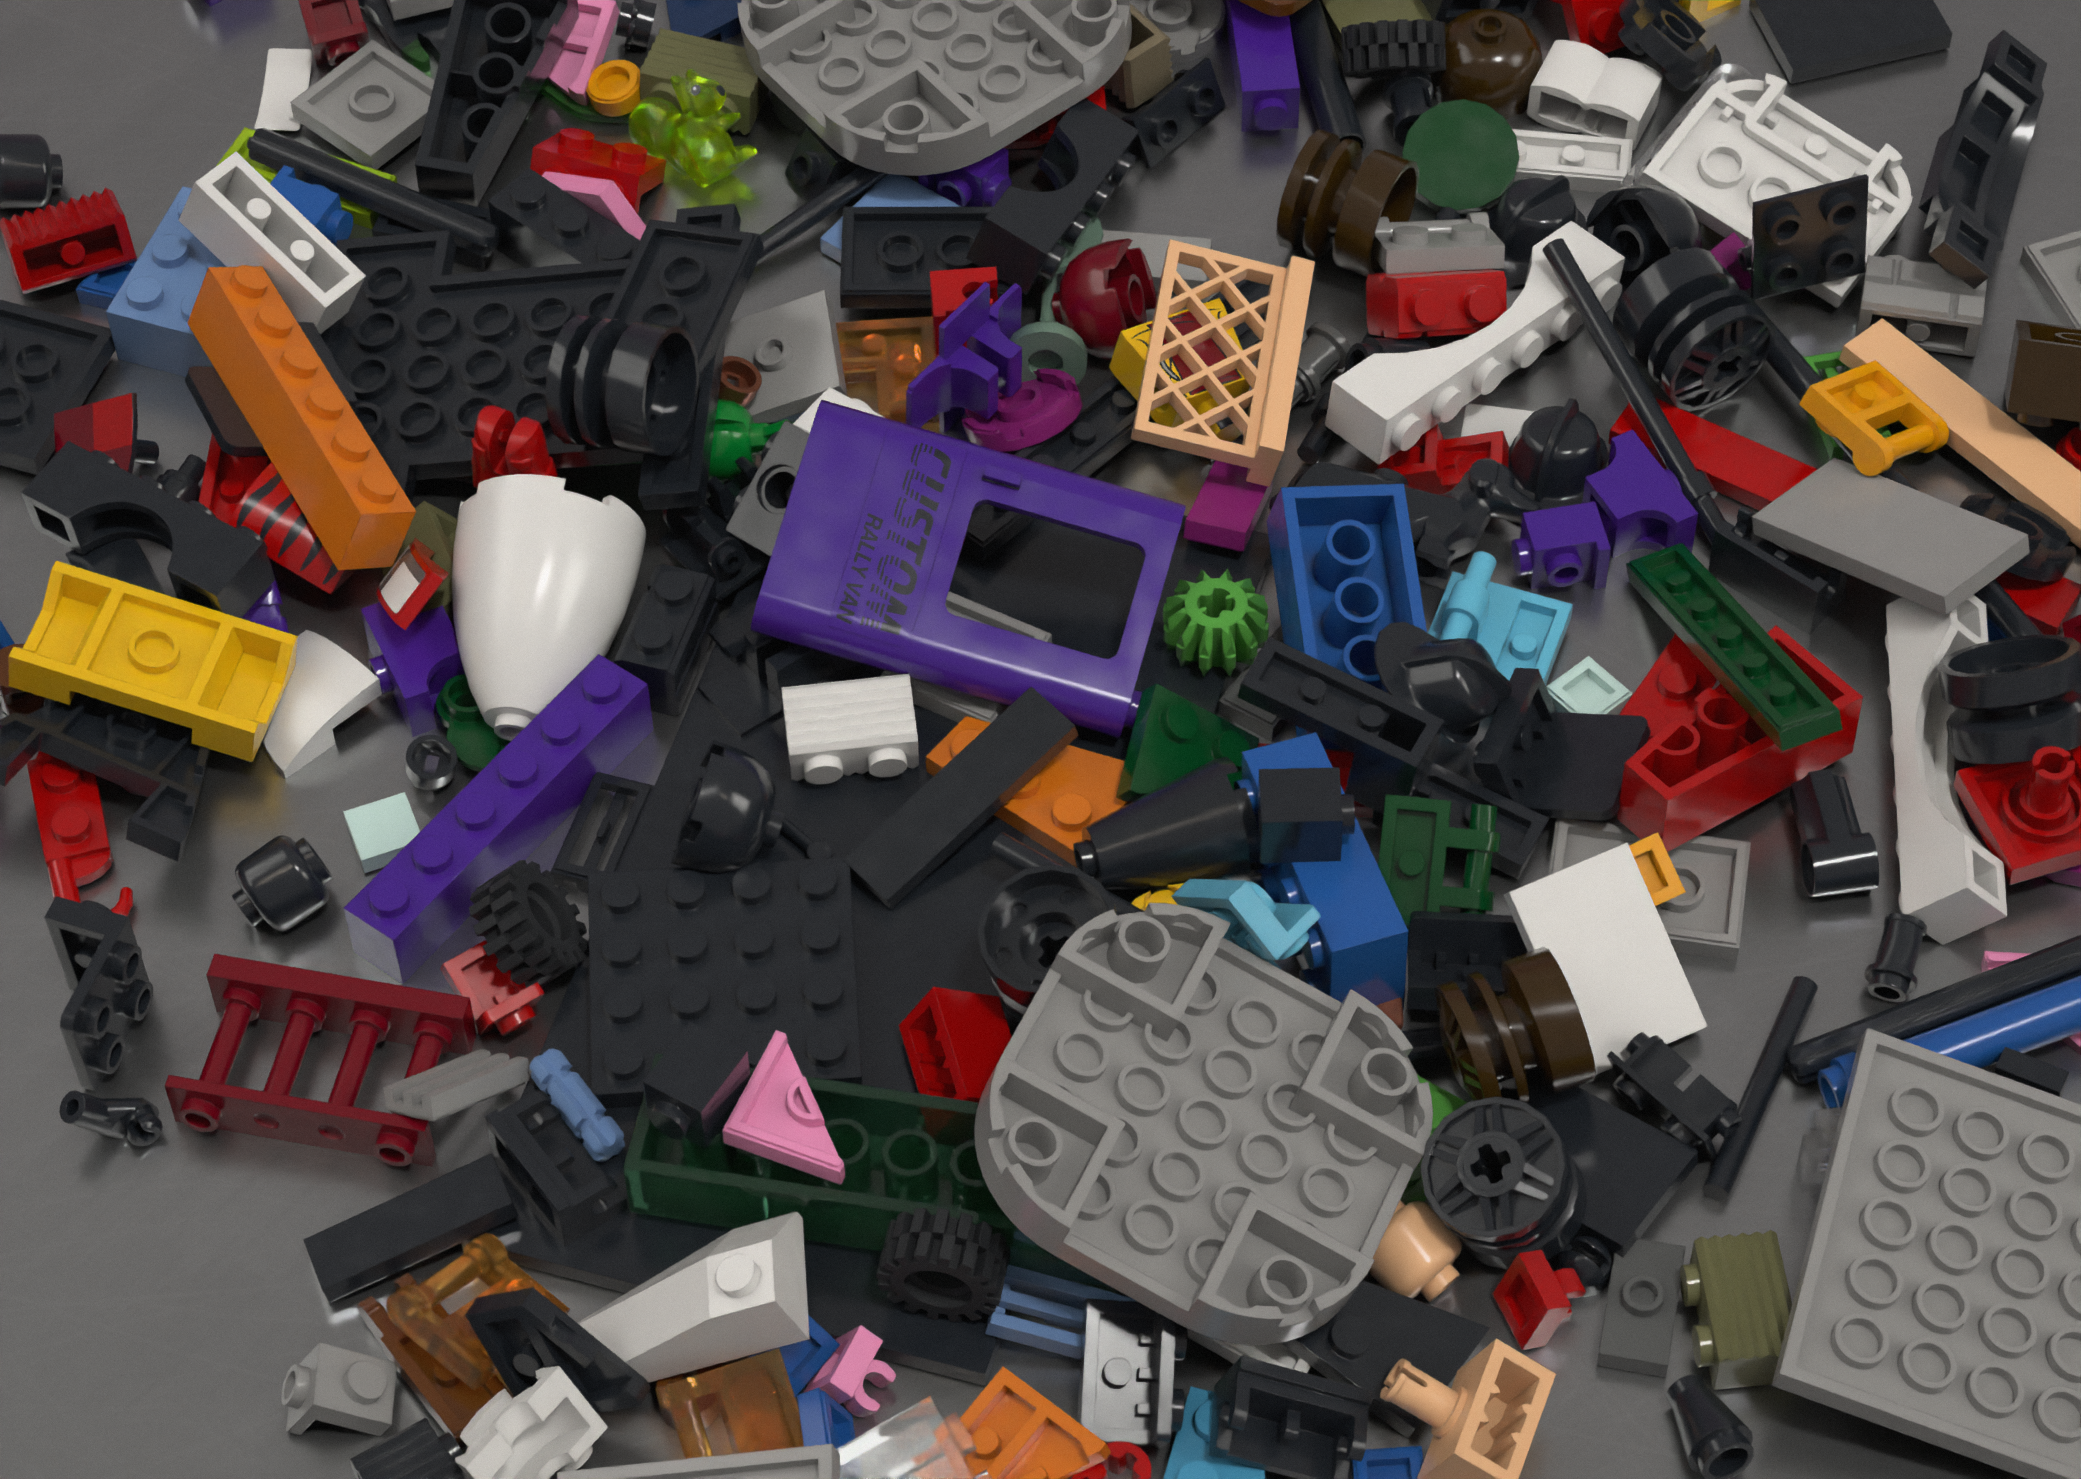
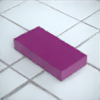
(1226, 508)

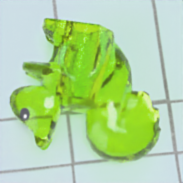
(698, 138)

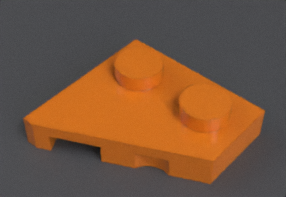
(1026, 1434)

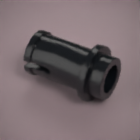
(1896, 958)

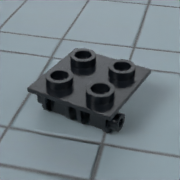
(1807, 237)

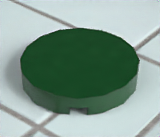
(1462, 156)

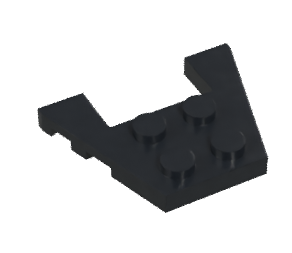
(124, 748)

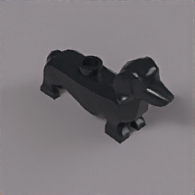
(1442, 523)

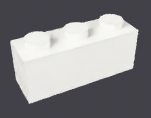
(254, 225)

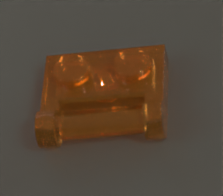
(453, 1338)
(752, 1400)

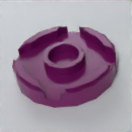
(1030, 415)

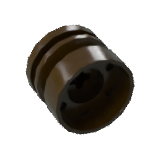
(1340, 200)
(1517, 1032)

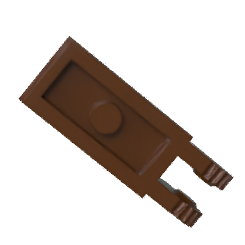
(440, 1391)

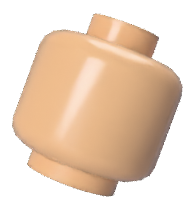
(1416, 1253)

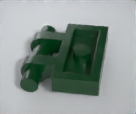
(1416, 849)

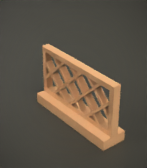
(1270, 380)

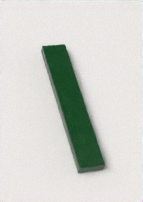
(1734, 647)

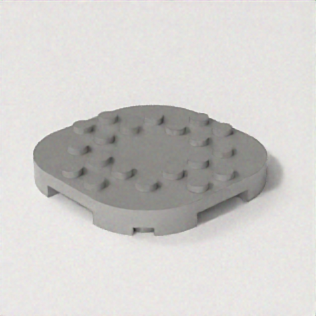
(931, 79)
(1202, 1126)

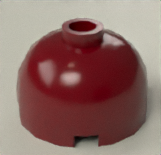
(1104, 294)

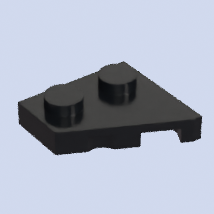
(531, 1333)

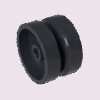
(2012, 698)

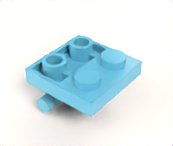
(1510, 623)

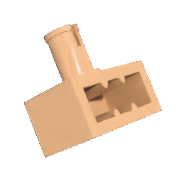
(1480, 1422)

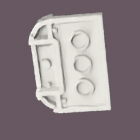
(1759, 144)

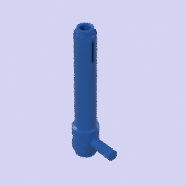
(1981, 1037)

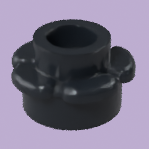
(636, 22)

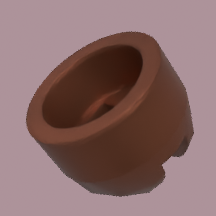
(746, 379)

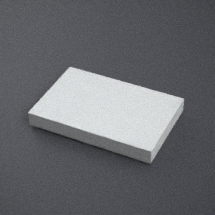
(1610, 951)

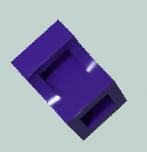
(1639, 500)
(413, 661)

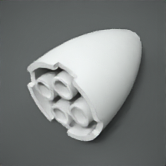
(537, 590)

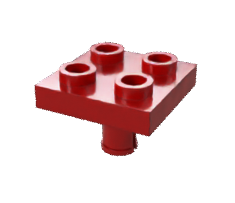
(2027, 811)

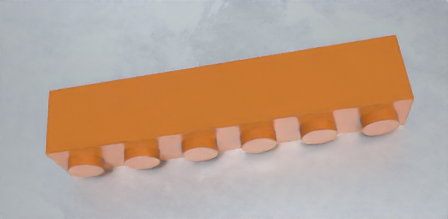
(301, 418)

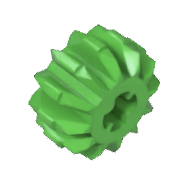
(1215, 622)

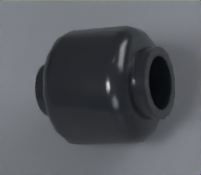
(27, 172)
(281, 883)

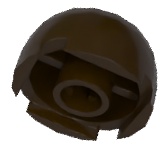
(1489, 61)

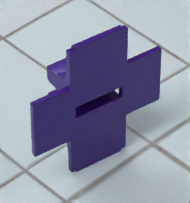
(975, 374)

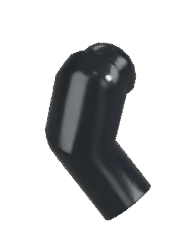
(113, 1117)

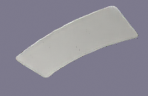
(285, 79)

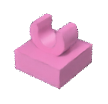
(848, 1367)

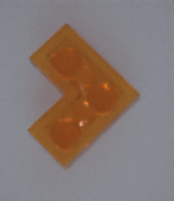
(890, 354)

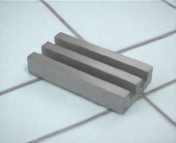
(456, 1085)

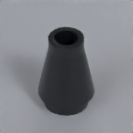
(1710, 1432)

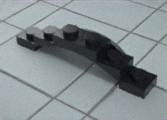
(1982, 161)

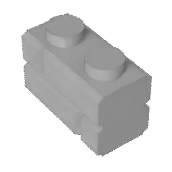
(1922, 303)

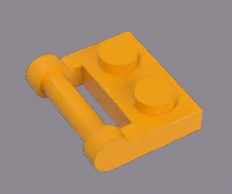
(1866, 400)

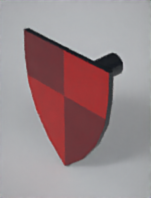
(107, 427)

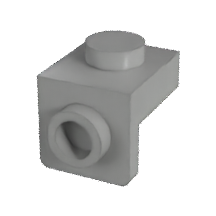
(340, 1390)

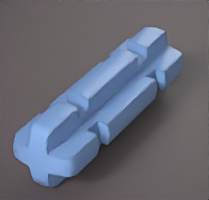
(577, 1105)

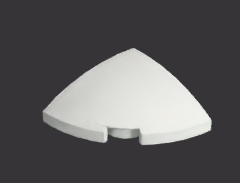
(320, 695)

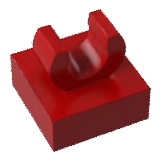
(1536, 1298)

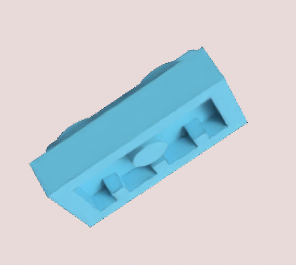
(1256, 922)

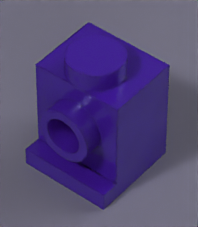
(975, 184)
(1562, 547)

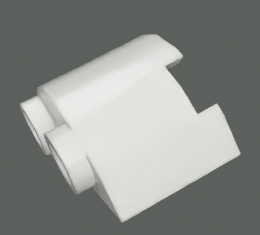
(533, 1433)

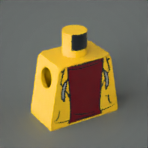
(1130, 357)

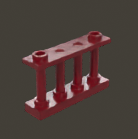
(308, 1004)

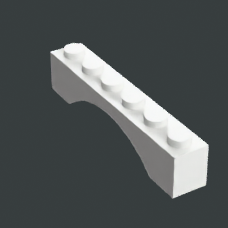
(1400, 396)
(1943, 866)

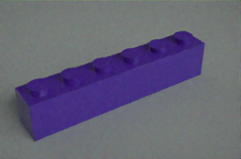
(498, 818)

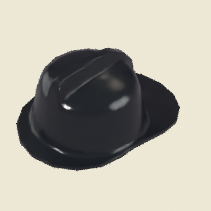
(1529, 214)
(1556, 454)
(1441, 677)

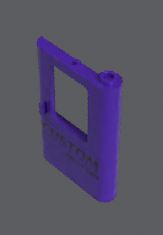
(878, 542)

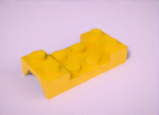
(156, 658)

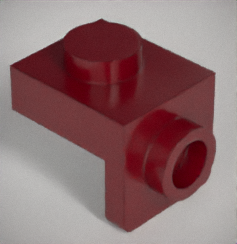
(334, 29)

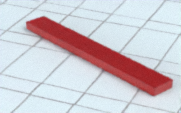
(1761, 475)

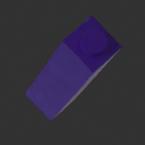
(1262, 68)

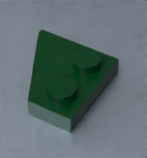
(1175, 738)

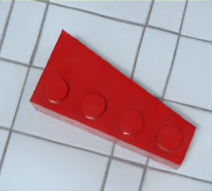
(1723, 761)

